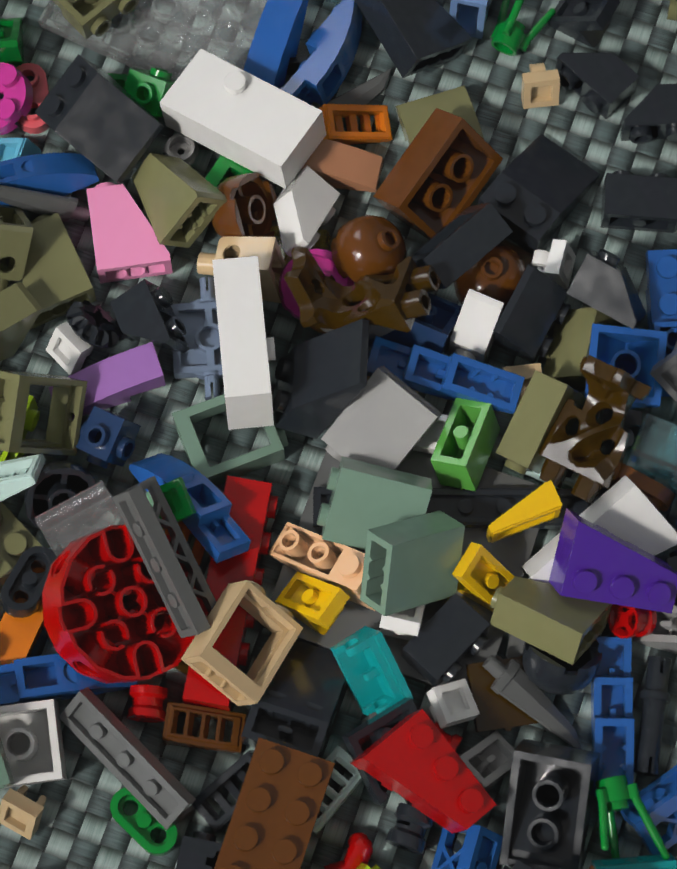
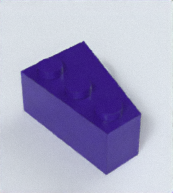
(608, 569)

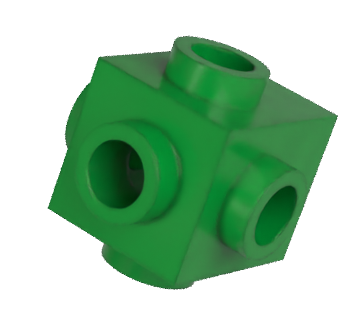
(149, 87)

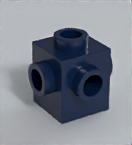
(107, 438)

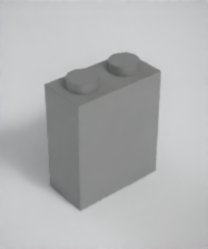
(381, 422)

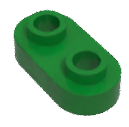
(142, 824)

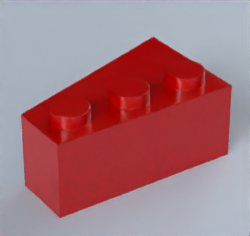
(427, 772)

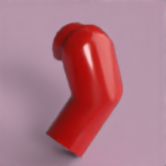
(359, 852)

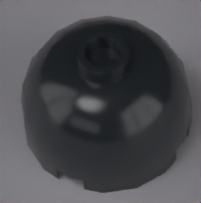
(55, 485)
(558, 676)

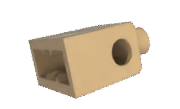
(269, 258)

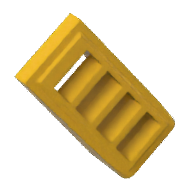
(533, 510)

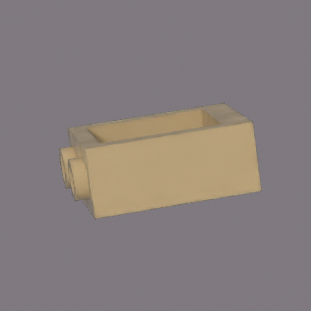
(218, 670)

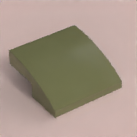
(416, 113)

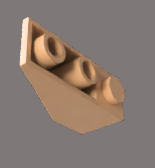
(321, 559)

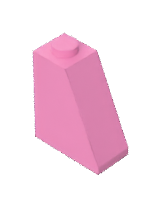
(123, 236)

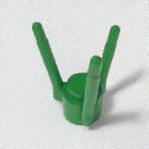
(509, 33)
(613, 796)

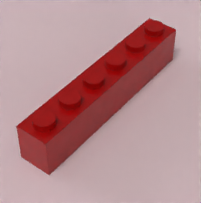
(250, 509)

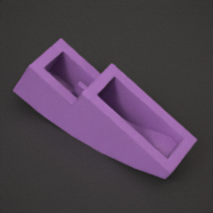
(119, 377)

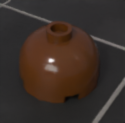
(247, 208)
(367, 247)
(493, 275)

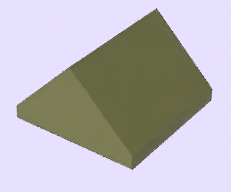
(572, 344)

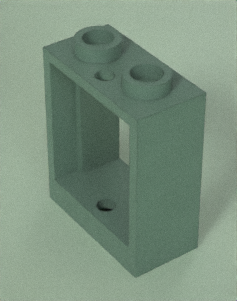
(234, 467)

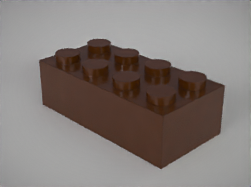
(275, 809)

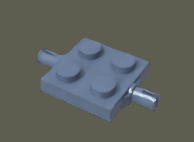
(202, 337)

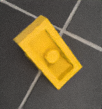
(480, 575)
(313, 601)

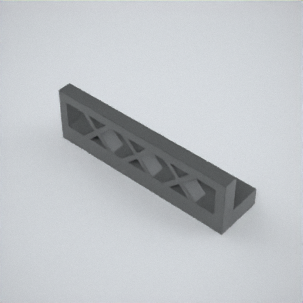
(162, 559)
(128, 759)

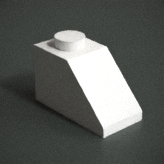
(475, 326)

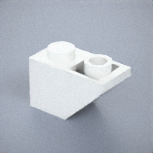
(303, 209)

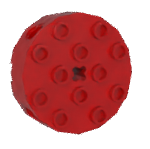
(108, 610)

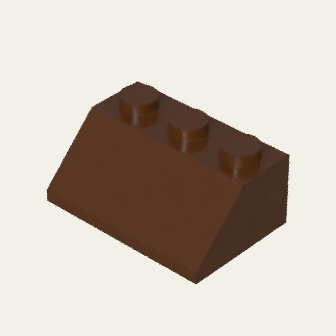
(438, 174)

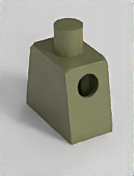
(14, 244)

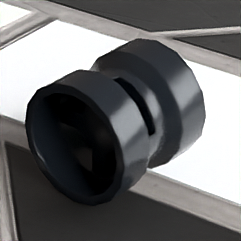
(409, 829)

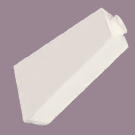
(623, 513)

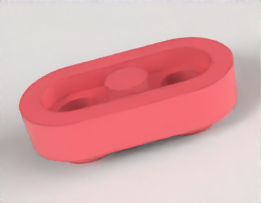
(33, 123)

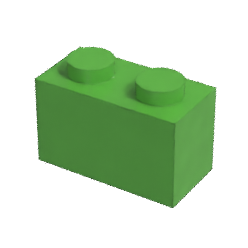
(465, 444)

